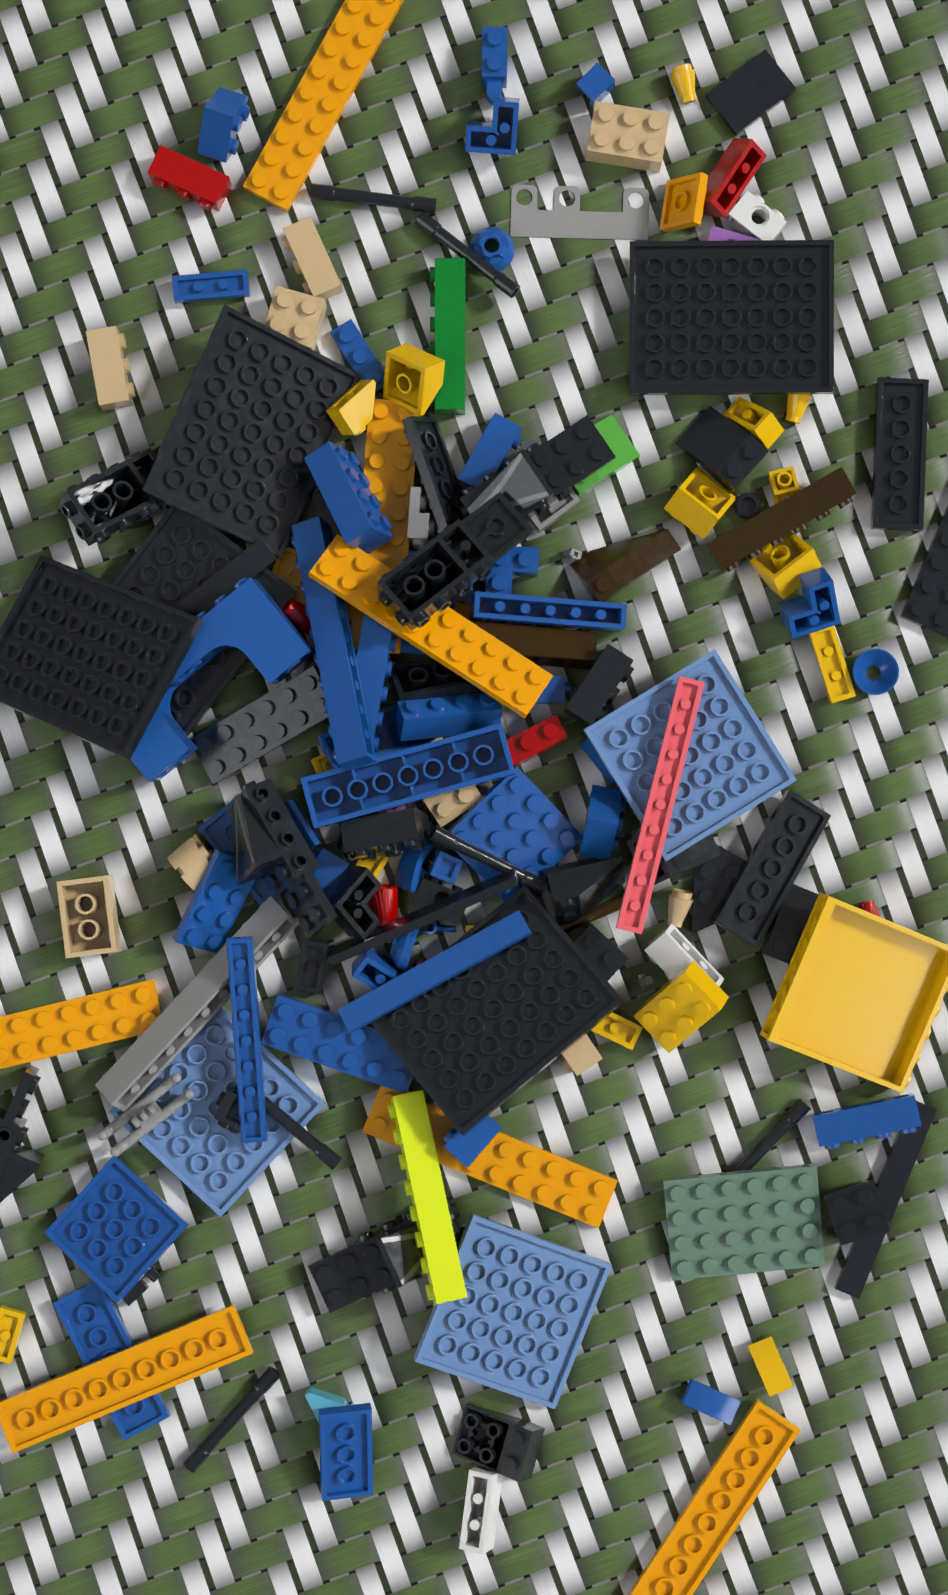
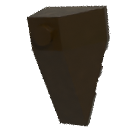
(618, 565)

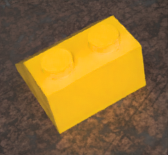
(412, 378)
(699, 503)
(783, 563)

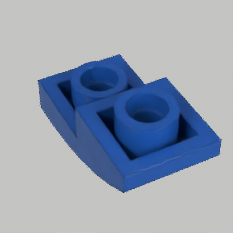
(409, 869)
(710, 1401)

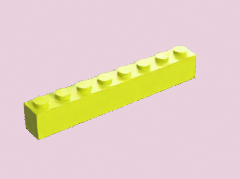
(428, 1198)

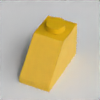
(354, 408)
(755, 420)

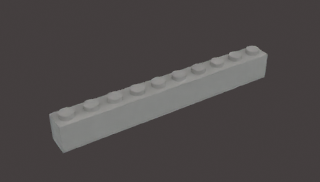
(190, 1010)

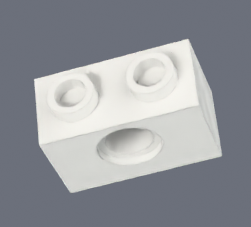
(750, 205)

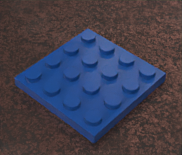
(518, 827)
(116, 1229)

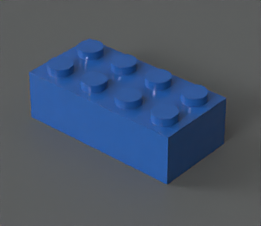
(349, 497)

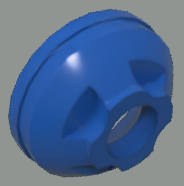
(503, 256)
(888, 671)
(402, 949)

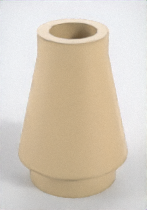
(678, 906)

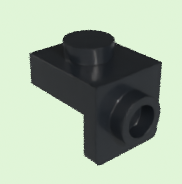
(225, 1102)

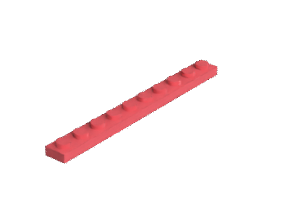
(660, 805)

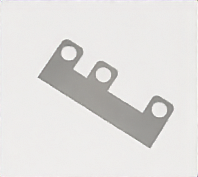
(573, 223)

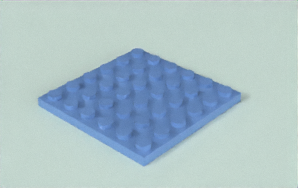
(727, 762)
(190, 1139)
(520, 1312)

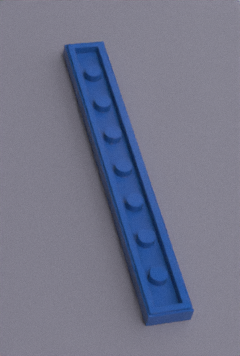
(434, 971)
(247, 1039)

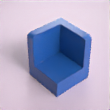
(596, 84)
(445, 867)

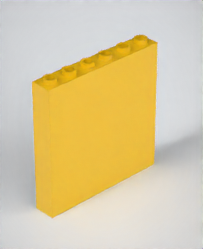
(859, 993)

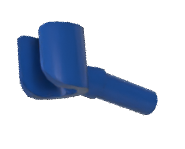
(433, 927)

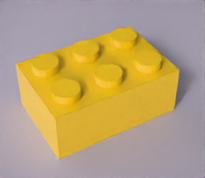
(681, 1006)

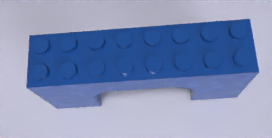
(241, 620)

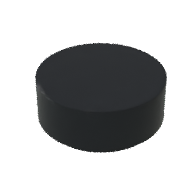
(747, 505)

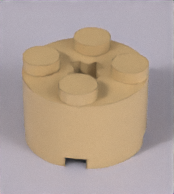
(191, 860)

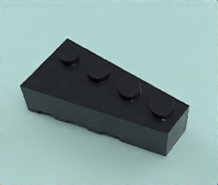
(427, 681)

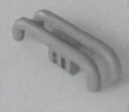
(145, 1114)

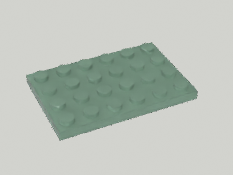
(743, 1222)

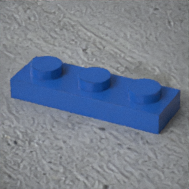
(211, 286)
(358, 353)

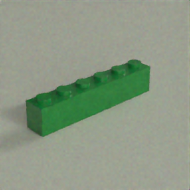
(449, 333)

